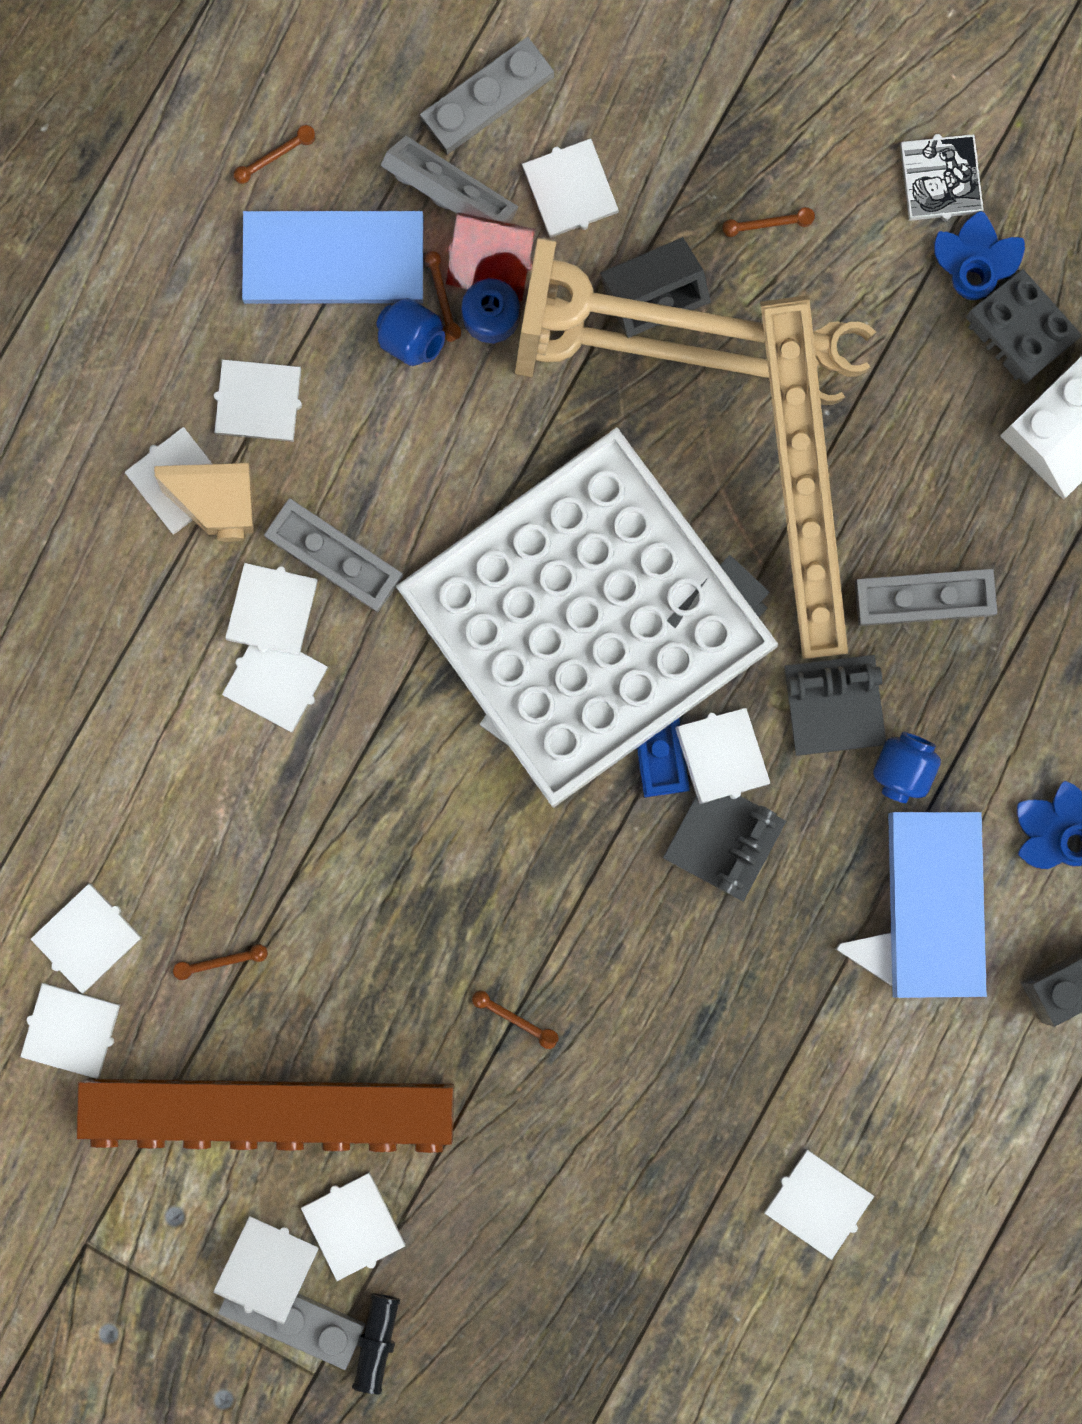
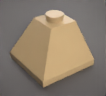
(212, 496)

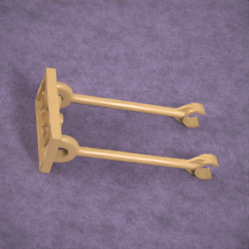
(548, 313)

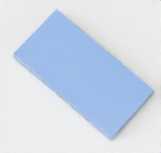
(332, 257)
(937, 904)

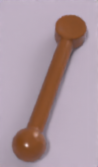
(304, 136)
(803, 218)
(452, 330)
(184, 970)
(547, 1037)

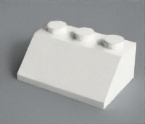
(1051, 433)

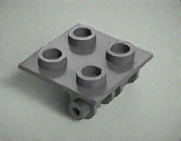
(1023, 326)
(835, 705)
(725, 842)

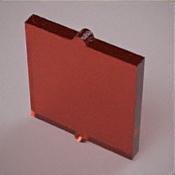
(489, 250)

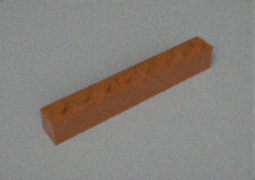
(265, 1112)

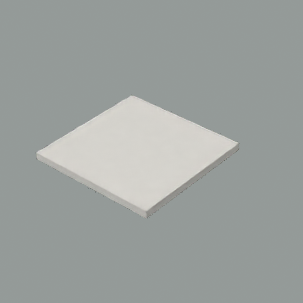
(566, 612)

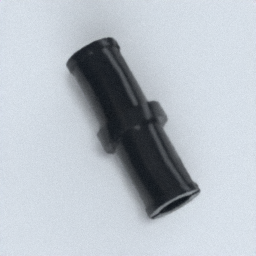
(376, 1344)

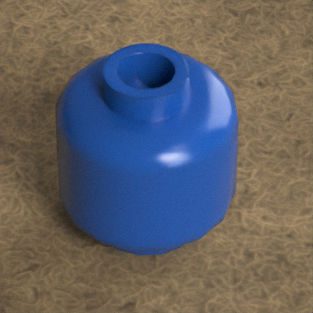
(494, 325)
(410, 332)
(907, 767)

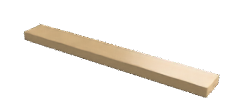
(804, 475)

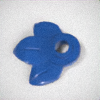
(980, 252)
(1050, 827)

